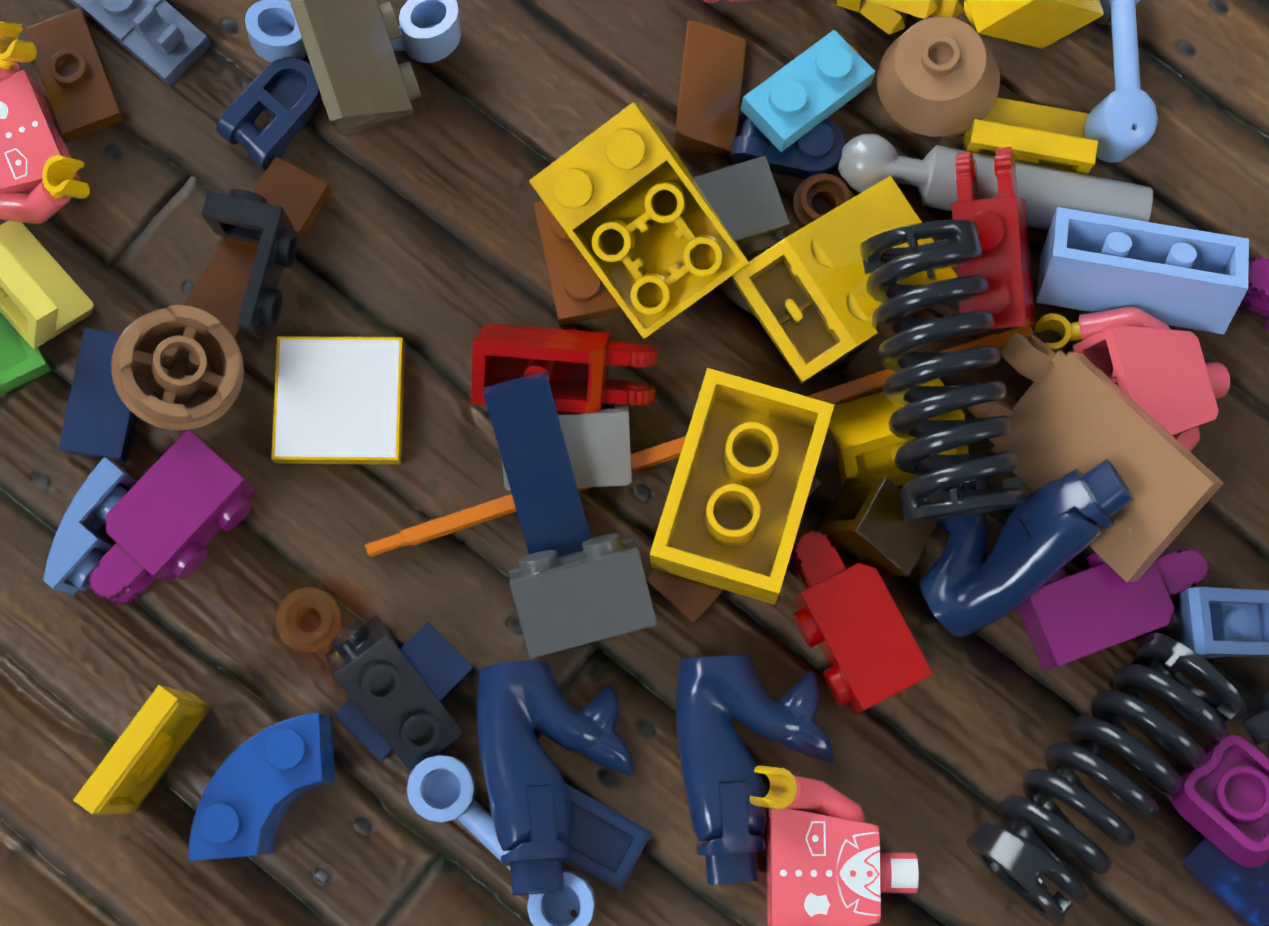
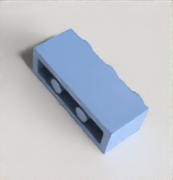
(1163, 269)

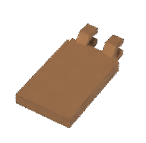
(1078, 420)

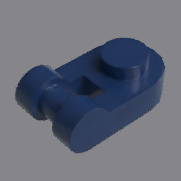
(286, 93)
(810, 155)

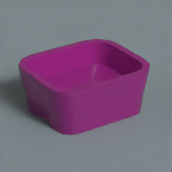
(1229, 800)

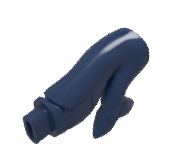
(1031, 548)
(718, 765)
(522, 782)

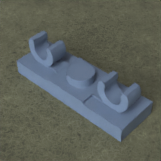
(151, 33)

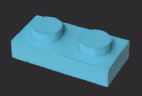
(807, 90)

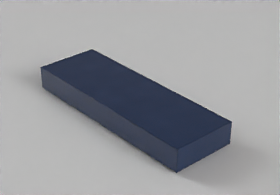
(537, 464)

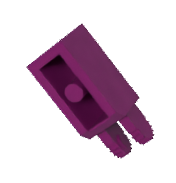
(170, 519)
(1100, 609)

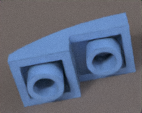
(78, 541)

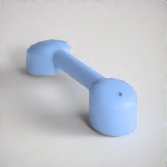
(427, 30)
(1128, 114)
(446, 790)

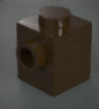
(871, 528)

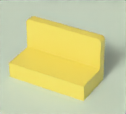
(35, 289)

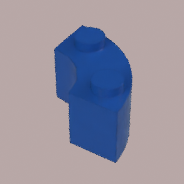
(259, 784)

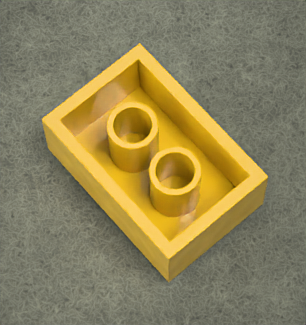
(741, 486)

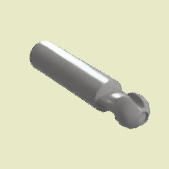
(873, 158)

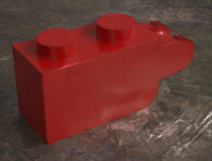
(1003, 240)
(572, 360)
(854, 626)

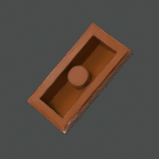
(709, 90)

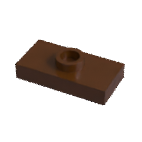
(74, 75)

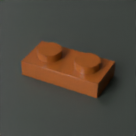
(574, 284)

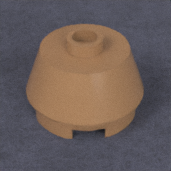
(938, 78)
(177, 368)

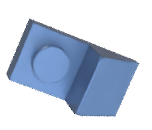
(1223, 621)

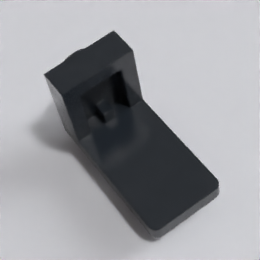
(250, 219)
(390, 692)

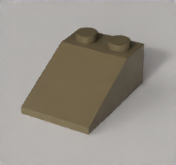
(356, 62)

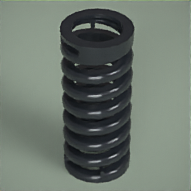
(924, 496)
(1017, 852)

